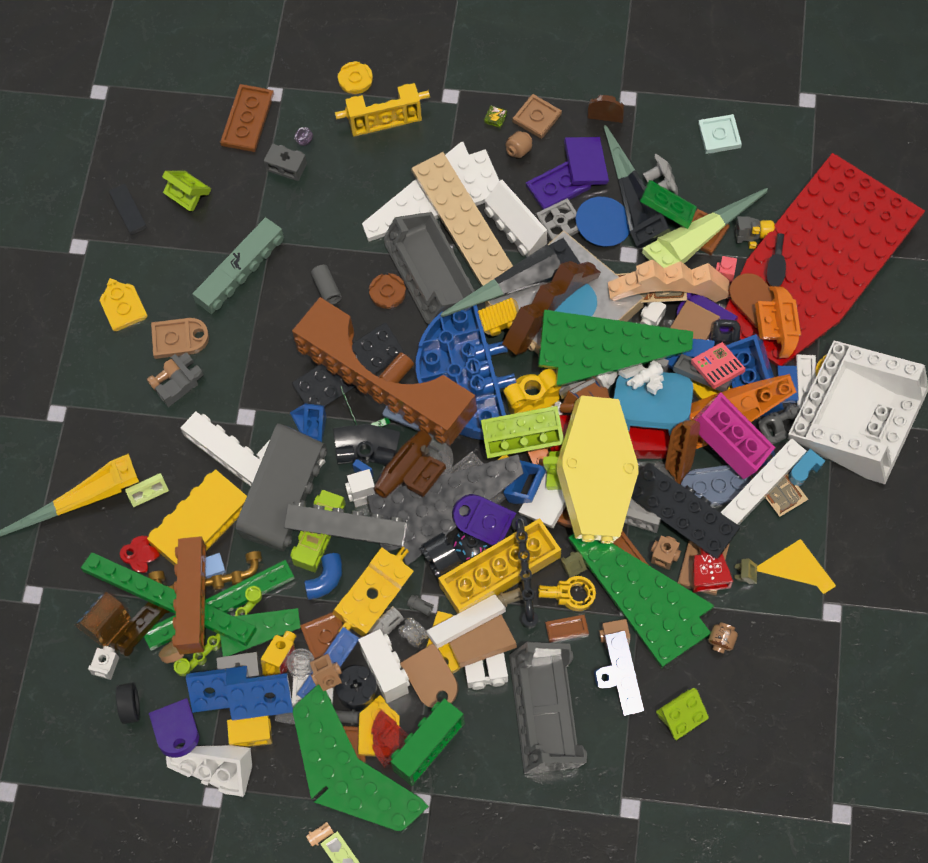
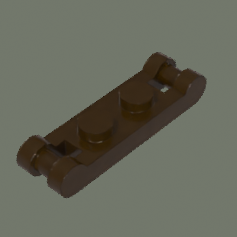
(137, 628)

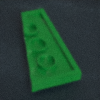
(267, 625)

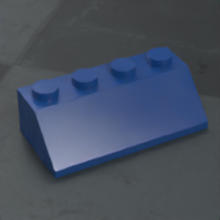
(754, 358)

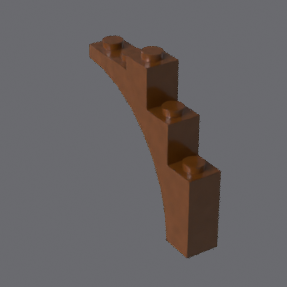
(550, 296)

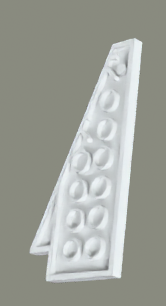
(474, 172)

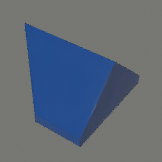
(310, 420)

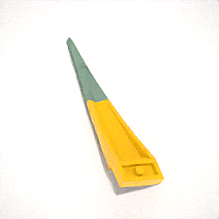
(102, 484)

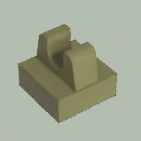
(573, 564)
(748, 571)

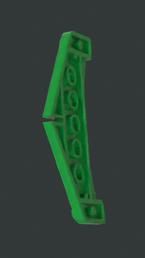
(350, 782)

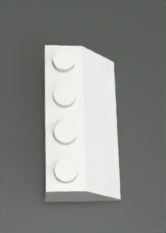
(515, 219)

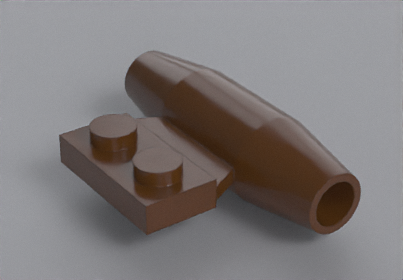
(410, 467)

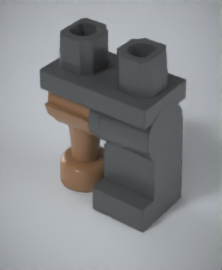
(180, 378)

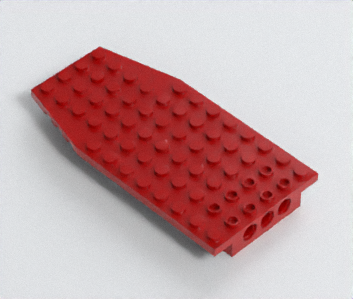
(833, 248)

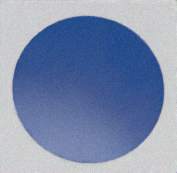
(602, 221)

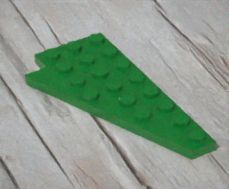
(597, 346)
(653, 604)

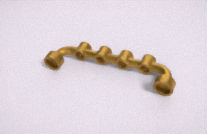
(218, 581)

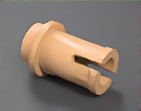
(319, 834)

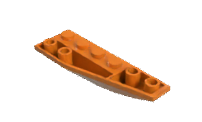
(751, 399)

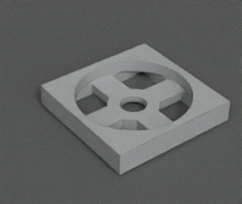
(566, 205)

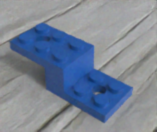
(239, 693)

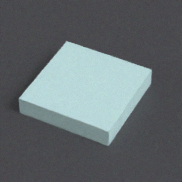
(719, 134)

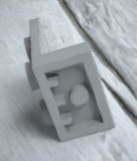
(641, 517)

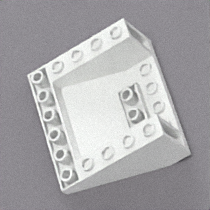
(861, 409)

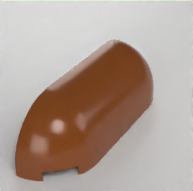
(682, 449)

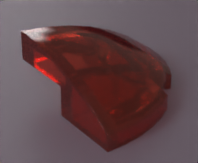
(386, 738)

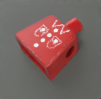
(710, 573)

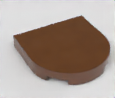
(606, 109)

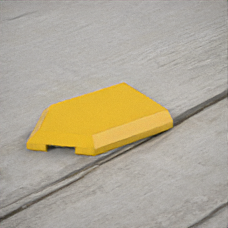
(122, 305)
(366, 721)

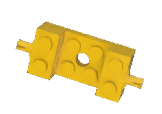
(383, 115)
(386, 576)

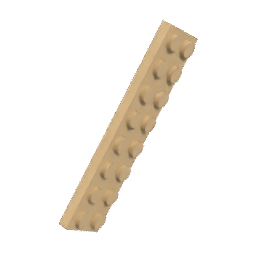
(462, 218)

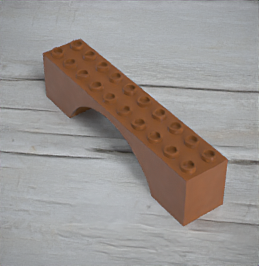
(435, 405)

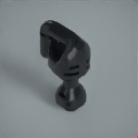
(725, 336)

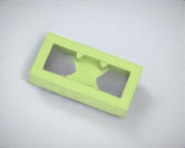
(147, 490)
(338, 849)

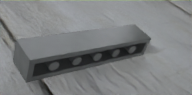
(345, 525)

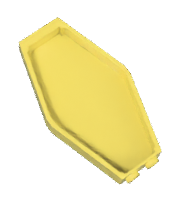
(597, 469)

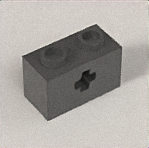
(285, 162)

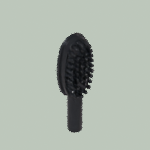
(777, 264)

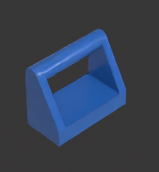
(513, 491)

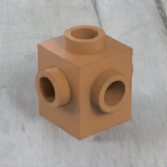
(665, 552)
(329, 675)

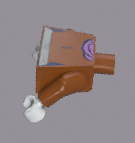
(588, 388)

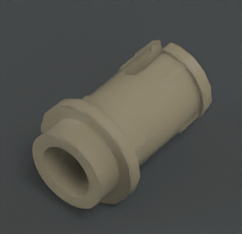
(510, 597)

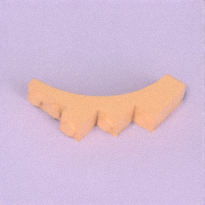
(676, 277)

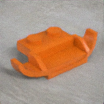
(779, 320)

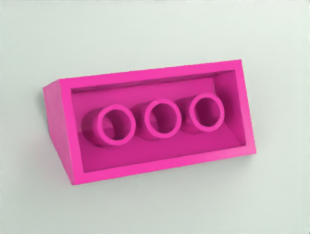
(733, 436)

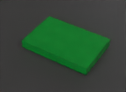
(668, 204)

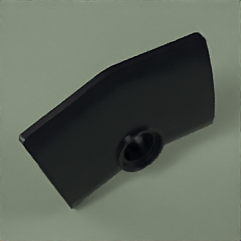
(353, 439)

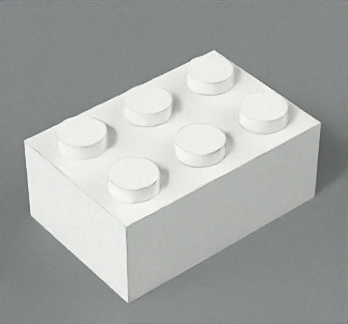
(384, 665)

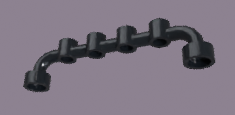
(529, 618)

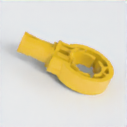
(566, 598)

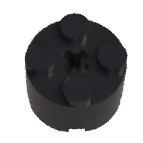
(440, 554)
(353, 677)

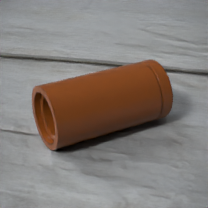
(397, 368)

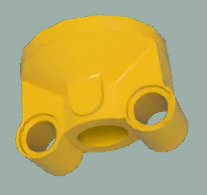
(519, 401)

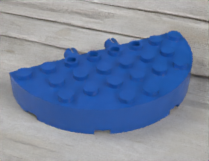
(459, 351)

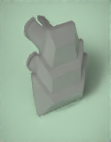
(662, 168)

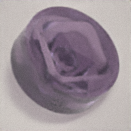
(303, 136)

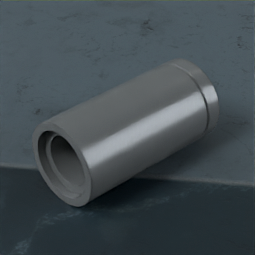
(326, 284)

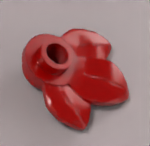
(142, 554)

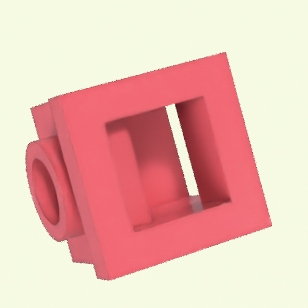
(727, 267)

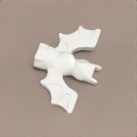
(650, 375)

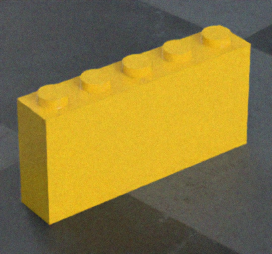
(205, 513)

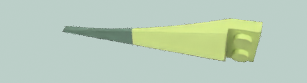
(684, 242)

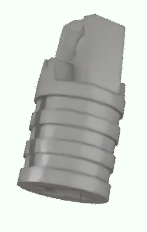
(387, 621)

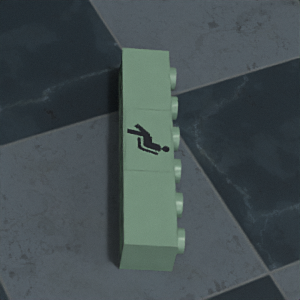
(238, 266)

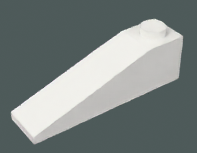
(220, 766)

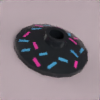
(464, 549)

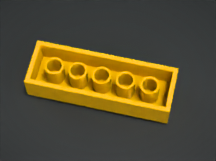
(498, 567)

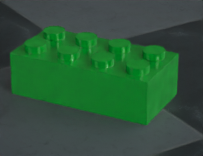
(427, 741)

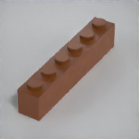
(190, 596)

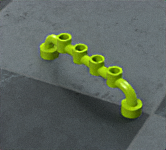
(183, 666)

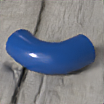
(328, 579)

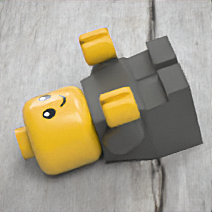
(751, 229)

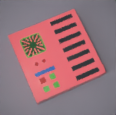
(718, 365)

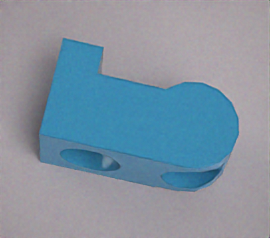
(804, 466)

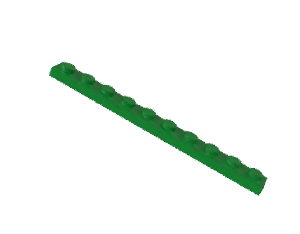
(164, 596)

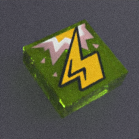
(495, 116)

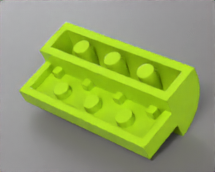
(522, 431)

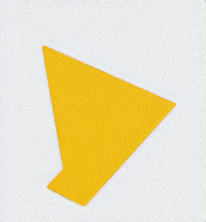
(799, 565)

